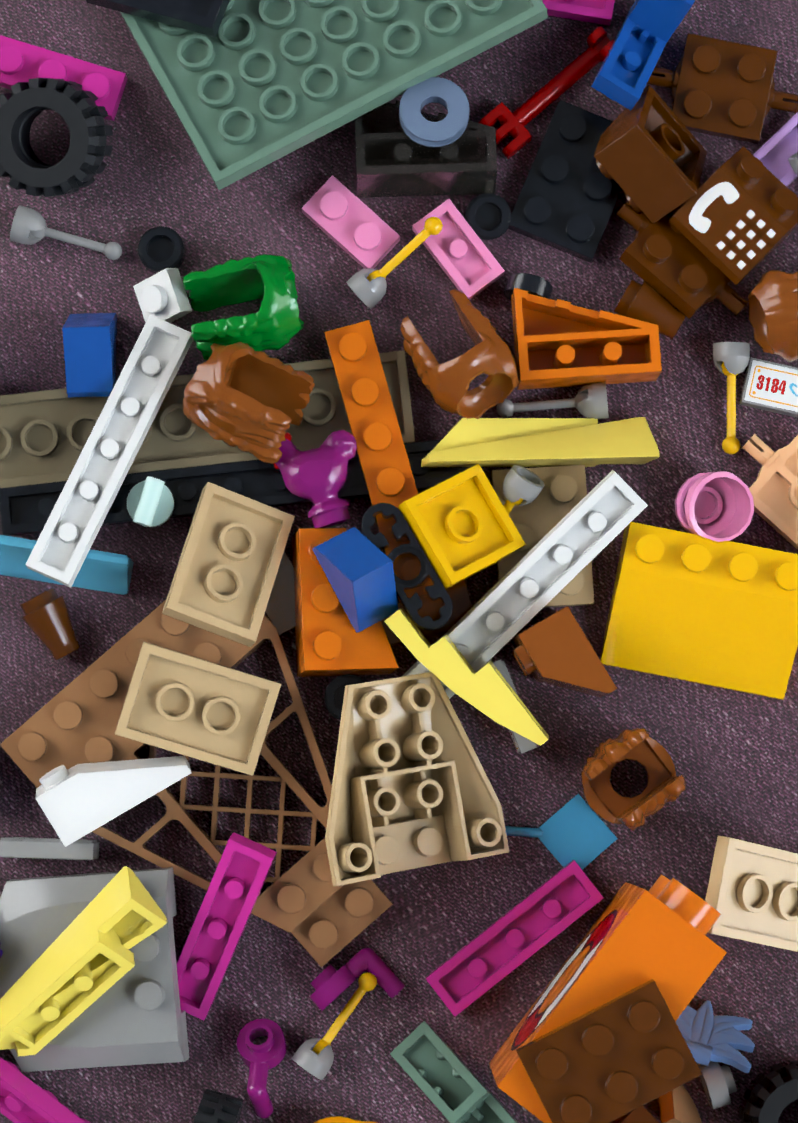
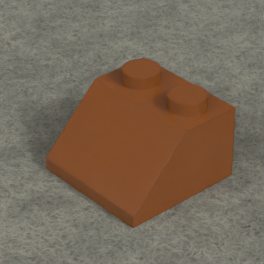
(561, 656)

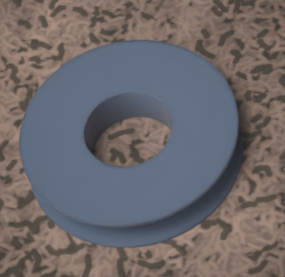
(434, 133)

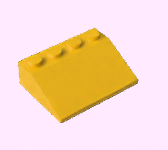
(703, 611)

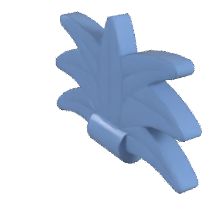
(716, 1036)

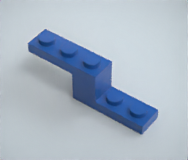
(639, 48)

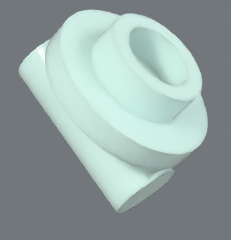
(150, 502)

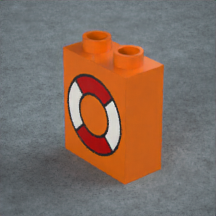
(632, 941)

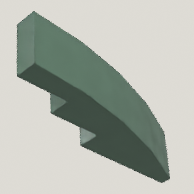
(448, 1079)

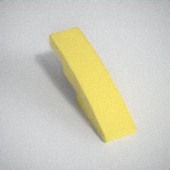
(483, 689)

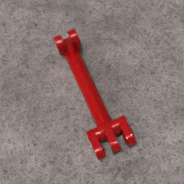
(514, 122)

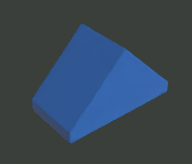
(90, 354)
(359, 577)

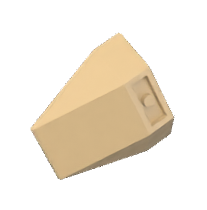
(406, 784)

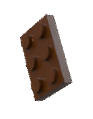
(610, 1059)

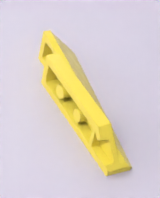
(543, 443)
(79, 965)

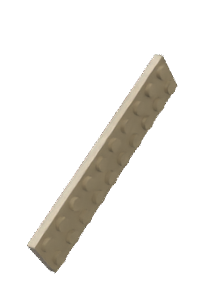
(47, 430)

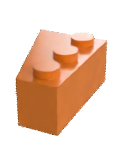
(579, 346)
(323, 632)

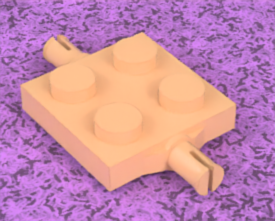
(776, 486)

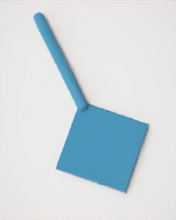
(571, 833)

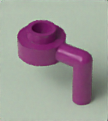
(332, 983)
(261, 1059)

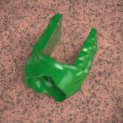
(244, 281)

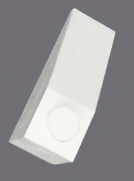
(98, 792)

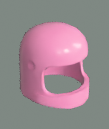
(715, 490)

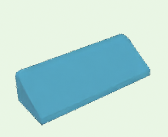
(98, 572)

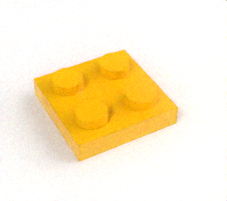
(461, 525)

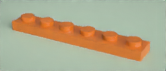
(376, 433)

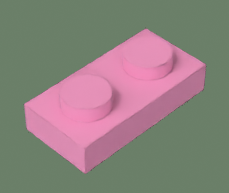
(350, 223)
(460, 251)

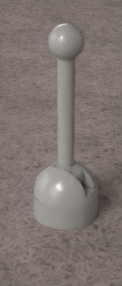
(30, 227)
(589, 401)

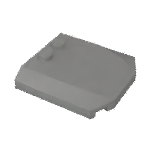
(136, 1017)

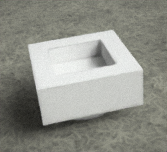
(163, 296)

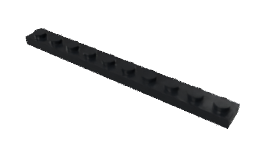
(28, 507)

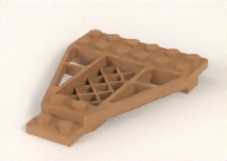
(81, 729)

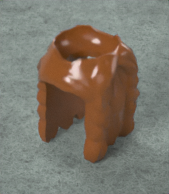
(775, 313)
(451, 379)
(247, 399)
(661, 782)

